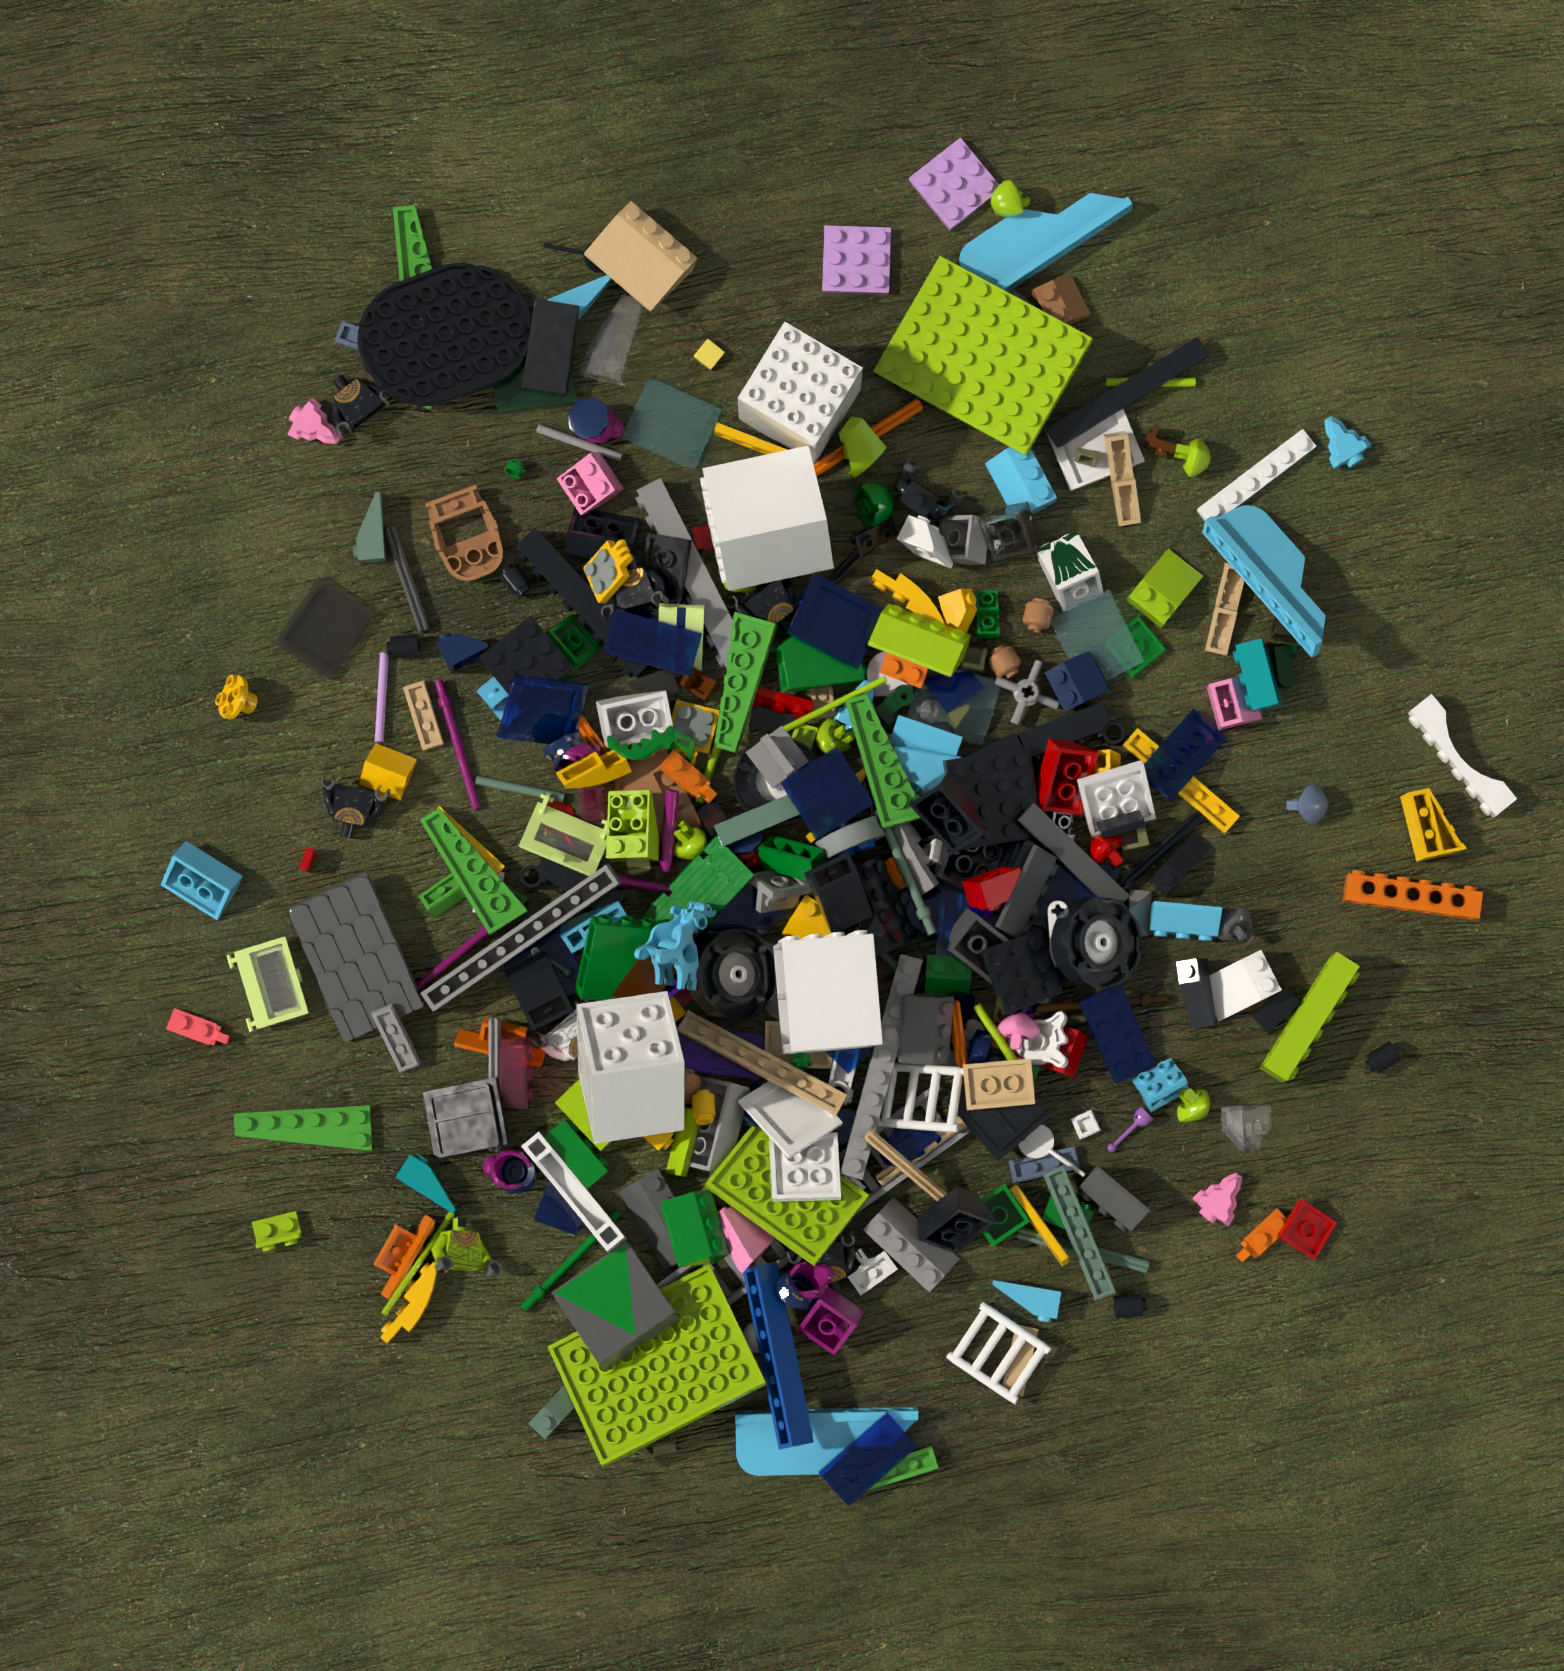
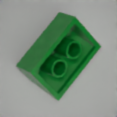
(695, 1229)

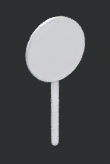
(1040, 1144)

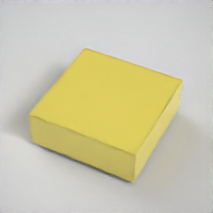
(709, 354)

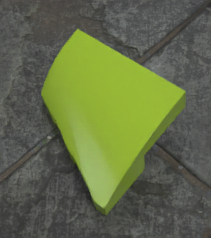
(860, 445)

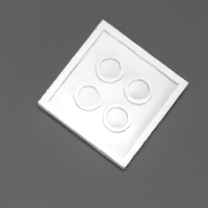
(1115, 794)
(808, 1174)

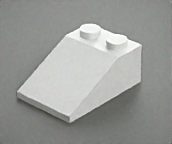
(634, 716)
(1242, 985)

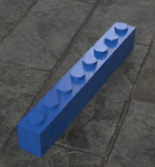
(778, 1357)

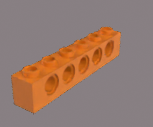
(1354, 894)

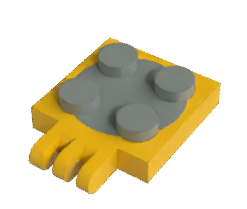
(608, 569)
(697, 723)

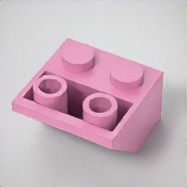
(590, 483)
(1230, 704)

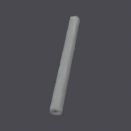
(558, 435)

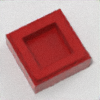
(308, 860)

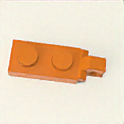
(687, 777)
(1262, 1236)

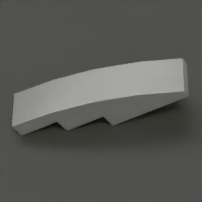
(914, 856)

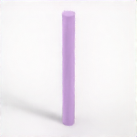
(381, 697)

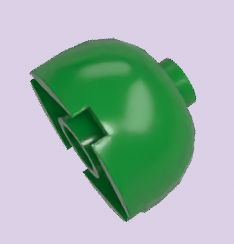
(874, 502)

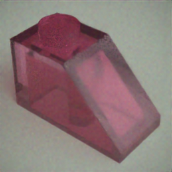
(591, 803)

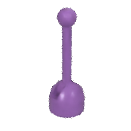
(1141, 1118)

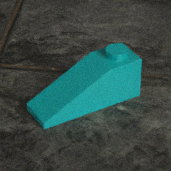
(423, 1179)

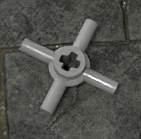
(1022, 685)

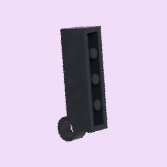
(1072, 727)
(565, 879)

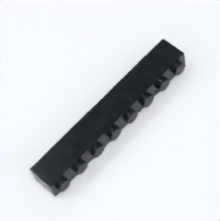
(573, 590)

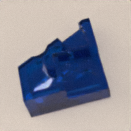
(953, 690)
(910, 1143)
(557, 1212)

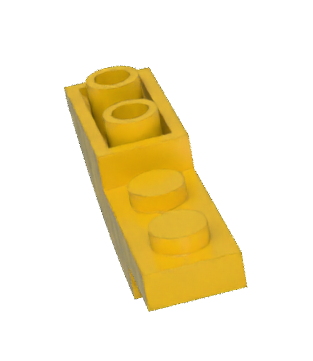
(905, 590)
(419, 1296)

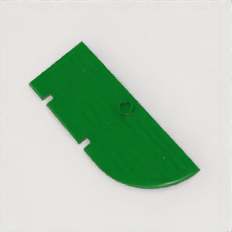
(706, 881)

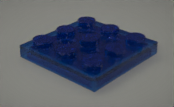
(826, 793)

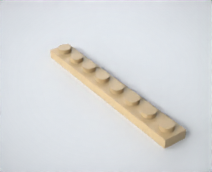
(762, 1063)

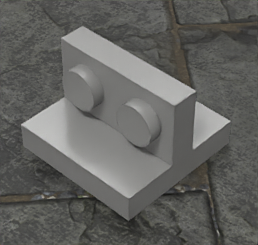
(777, 757)
(778, 891)

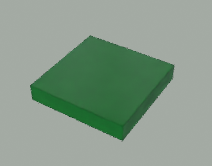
(1147, 643)

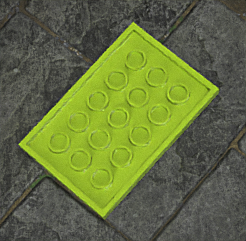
(802, 1226)

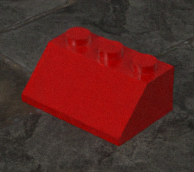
(1058, 776)

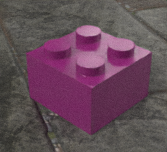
(831, 1320)

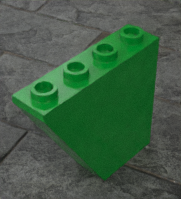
(807, 668)
(610, 953)

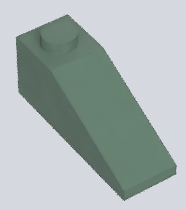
(371, 536)
(552, 1413)

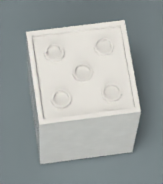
(799, 391)
(766, 518)
(827, 992)
(630, 1067)

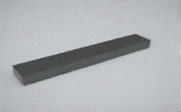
(1071, 854)

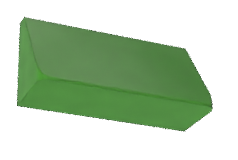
(442, 896)

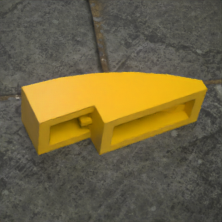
(594, 770)

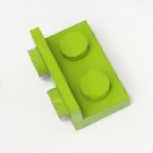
(277, 1230)

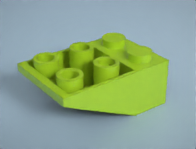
(631, 827)

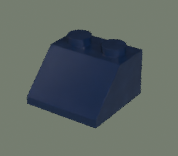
(460, 650)
(1077, 681)

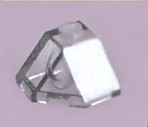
(1246, 1125)

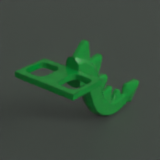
(650, 747)

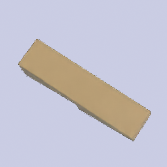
(1122, 478)
(1225, 611)

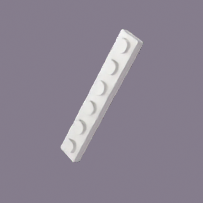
(1258, 476)

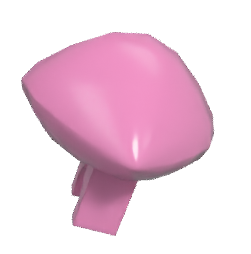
(1018, 1027)

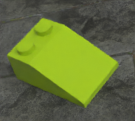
(1164, 588)
(574, 1106)

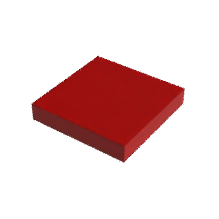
(1307, 1229)

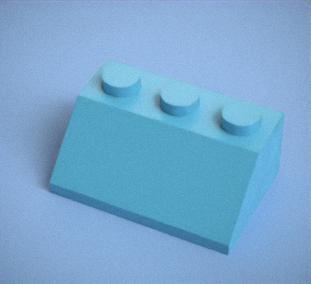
(1021, 479)
(924, 737)
(921, 765)
(201, 880)
(1184, 920)

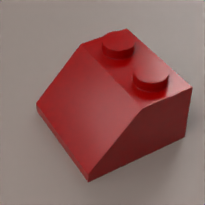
(991, 887)

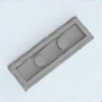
(396, 1037)

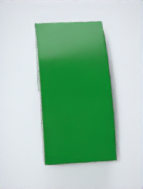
(987, 614)

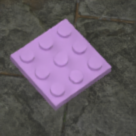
(954, 184)
(856, 260)

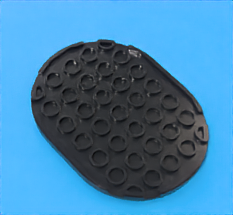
(444, 334)

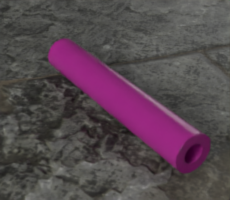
(669, 828)

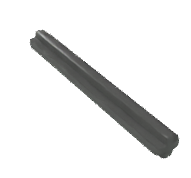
(406, 579)

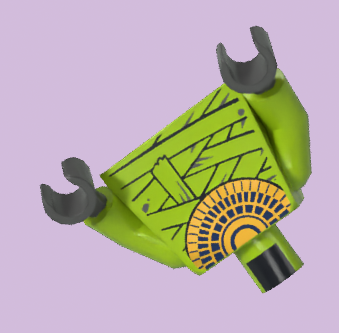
(462, 1251)

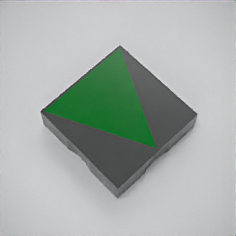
(615, 1305)

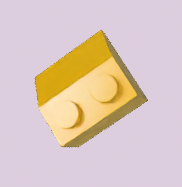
(806, 920)

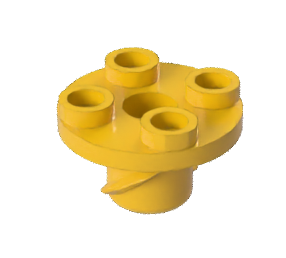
(236, 698)

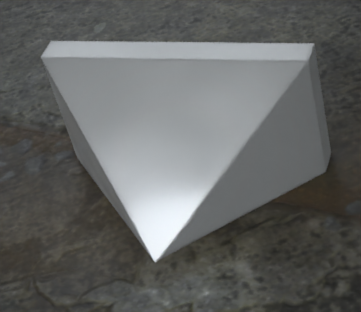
(1140, 905)

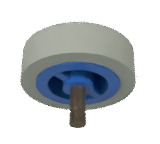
(851, 838)

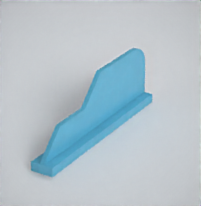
(1035, 239)
(1270, 568)
(832, 1432)

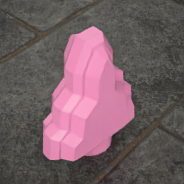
(312, 424)
(1220, 1200)

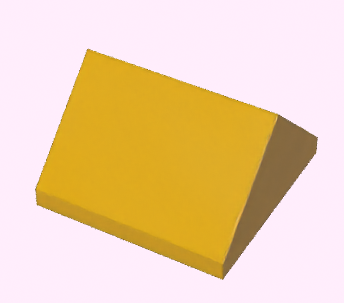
(387, 769)

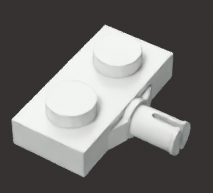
(871, 1271)

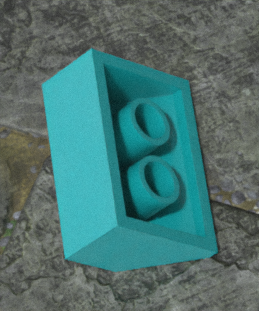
(1257, 675)

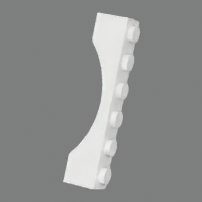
(1491, 793)
(574, 1192)

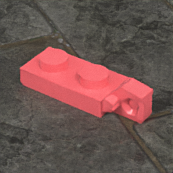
(196, 1028)

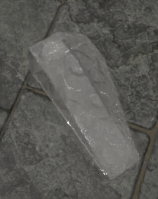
(611, 347)

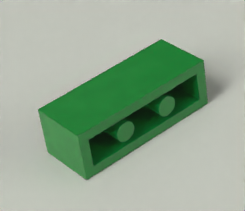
(789, 856)
(577, 1153)

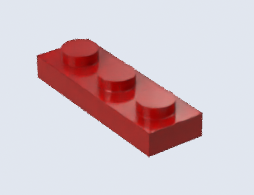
(782, 702)

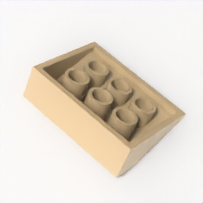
(641, 256)

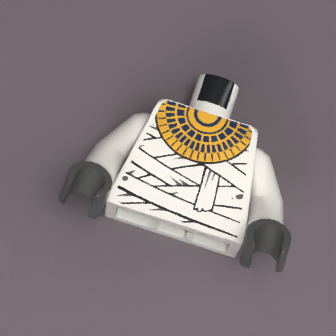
(562, 1040)

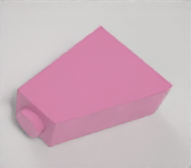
(743, 1237)

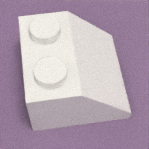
(925, 540)

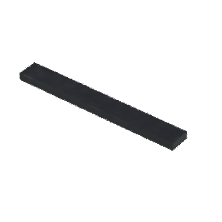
(1127, 393)

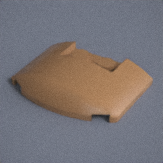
(648, 776)

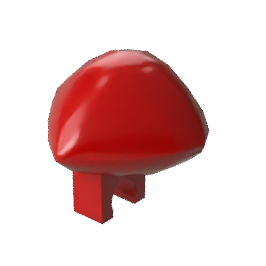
(1102, 848)

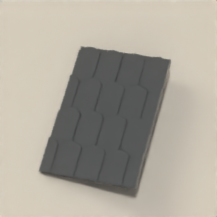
(354, 954)

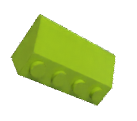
(919, 640)

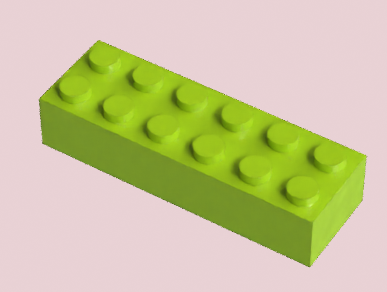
(1309, 1017)

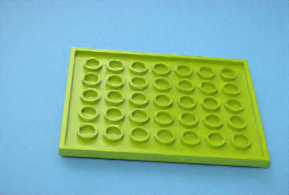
(983, 355)
(666, 1379)

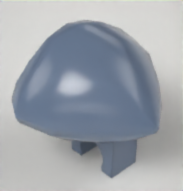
(1311, 804)

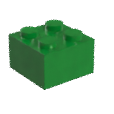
(1007, 1213)

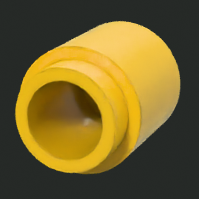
(703, 1107)

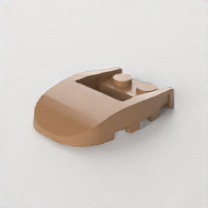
(473, 556)

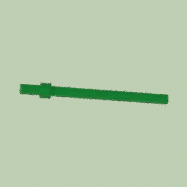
(539, 1292)

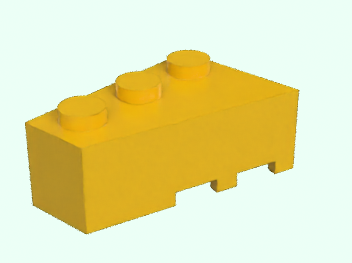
(1428, 826)

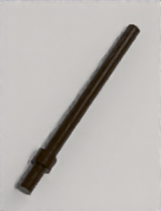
(1143, 1000)

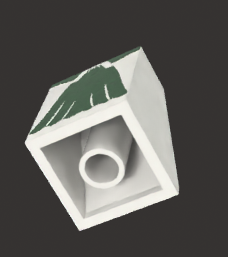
(1070, 571)

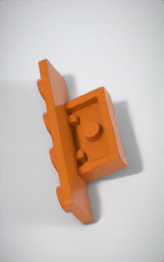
(904, 670)
(480, 1042)
(400, 1252)

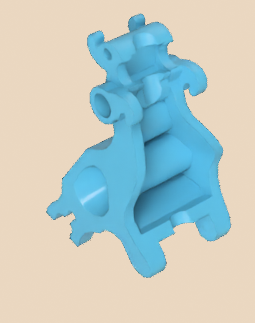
(674, 944)

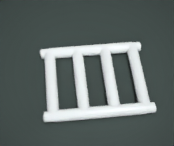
(928, 1124)
(1023, 1336)

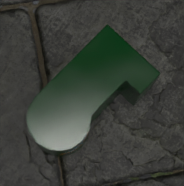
(1283, 665)
(893, 702)

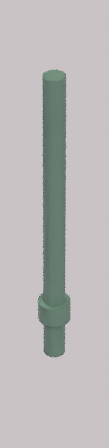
(923, 912)

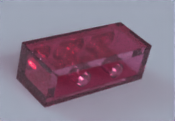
(516, 1072)

